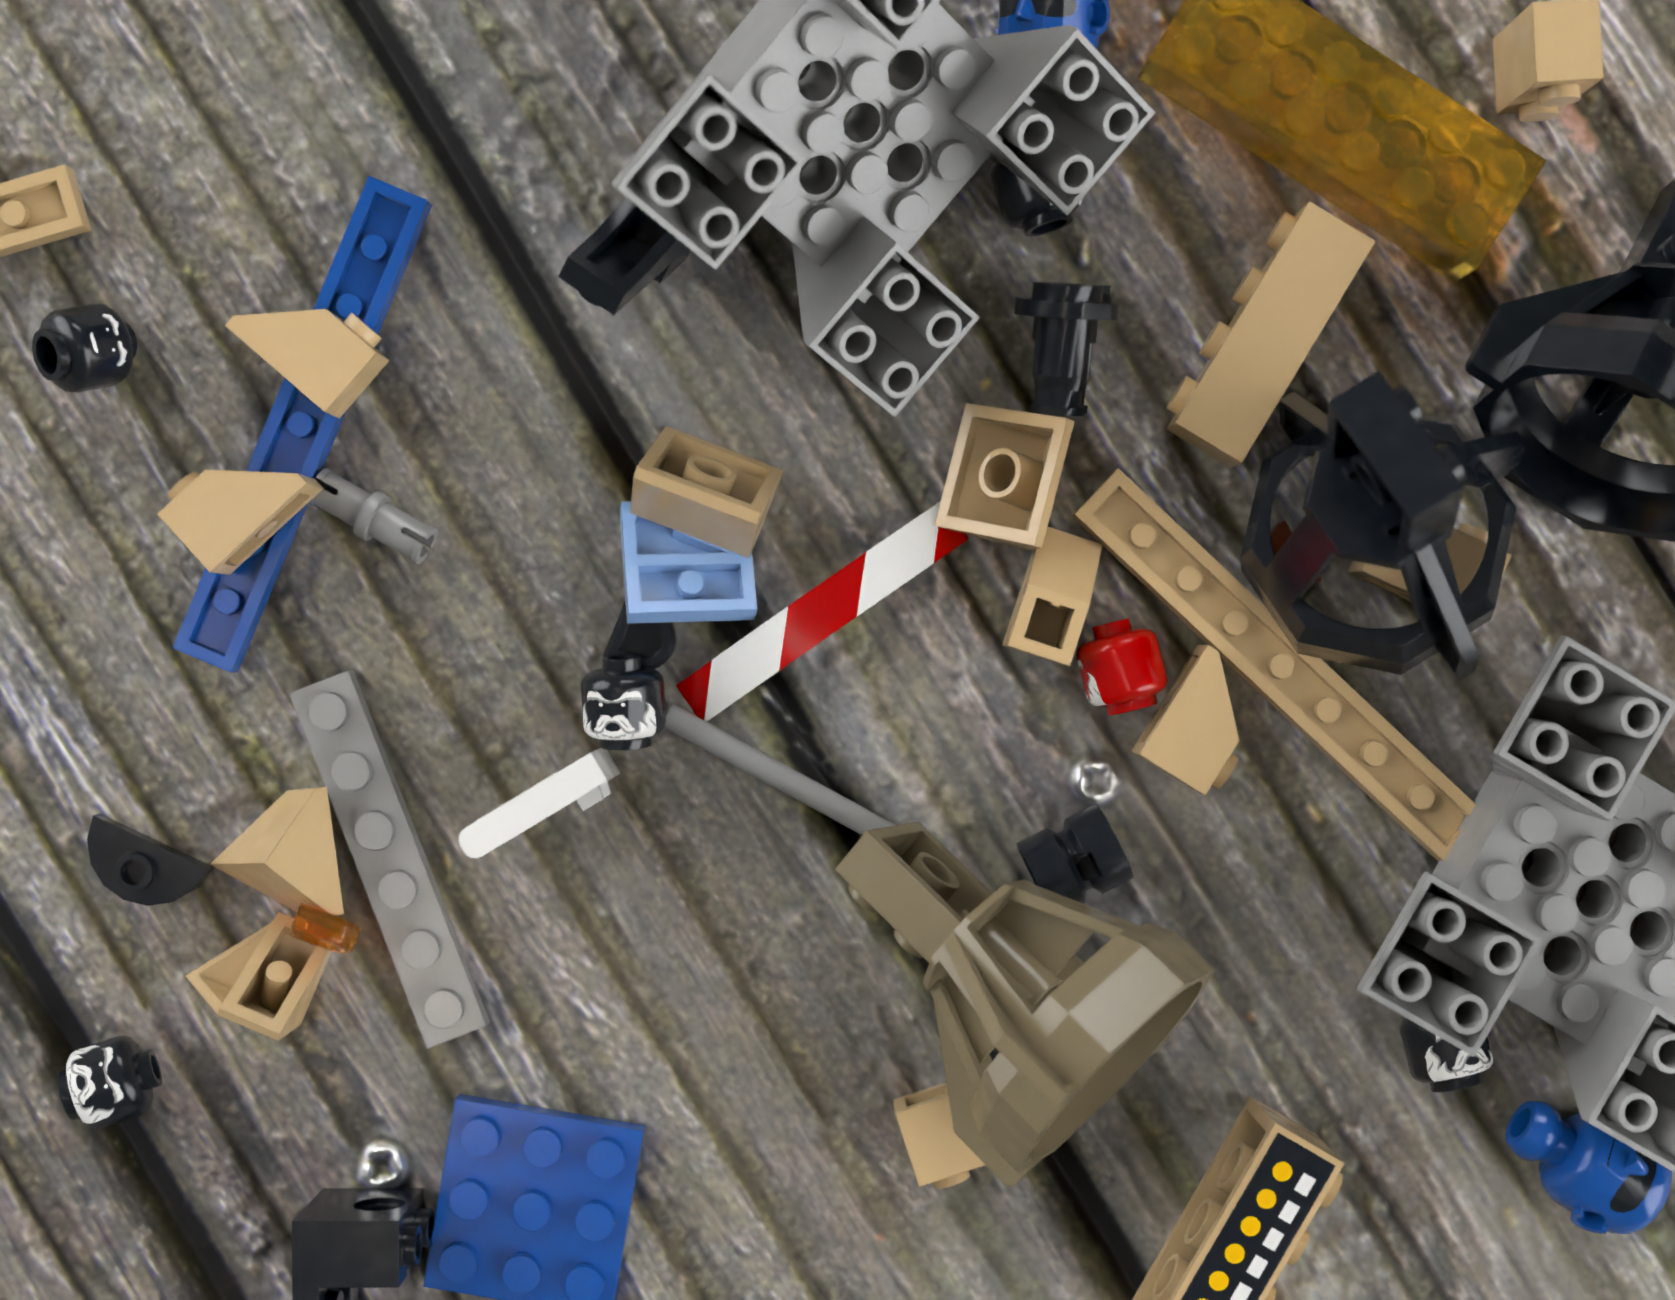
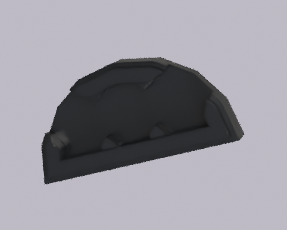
(140, 866)

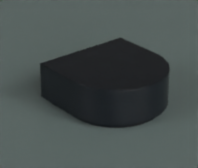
(650, 640)

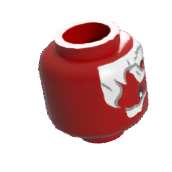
(1122, 667)

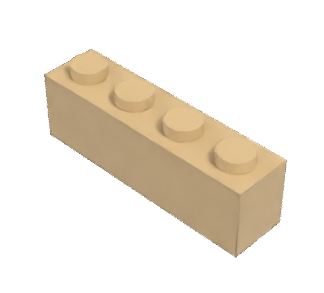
(1269, 334)

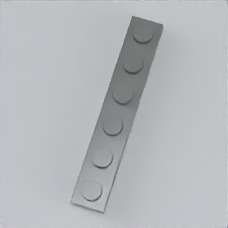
(389, 858)

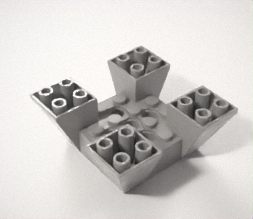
(855, 212)
(1482, 925)

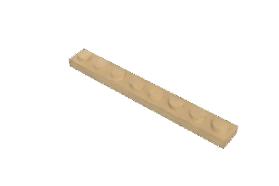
(1258, 650)

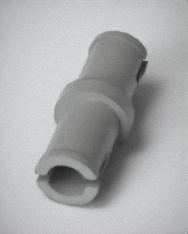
(374, 516)

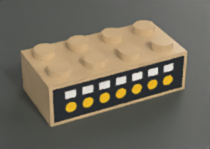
(1247, 1212)

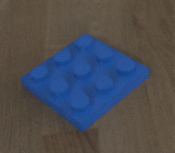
(533, 1203)

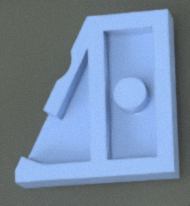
(681, 576)

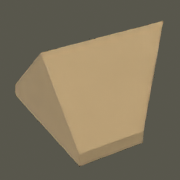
(289, 853)
(263, 979)

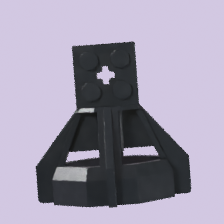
(1622, 338)
(1383, 497)

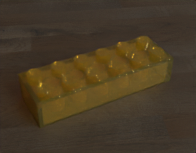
(1346, 125)

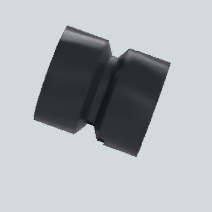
(1086, 832)

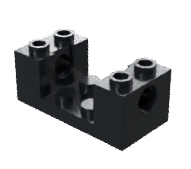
(358, 1241)

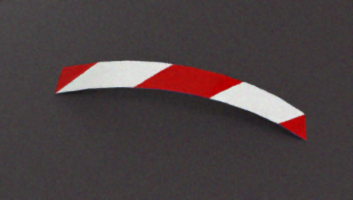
(818, 614)

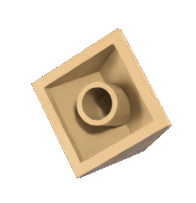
(1004, 475)
(704, 490)

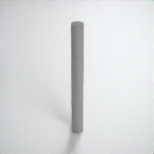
(772, 771)

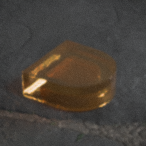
(324, 930)

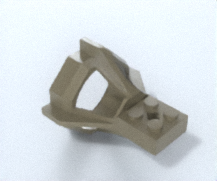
(1012, 983)

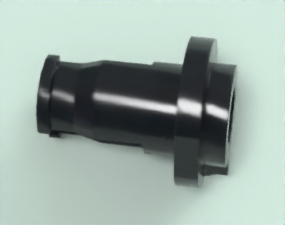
(1063, 337)

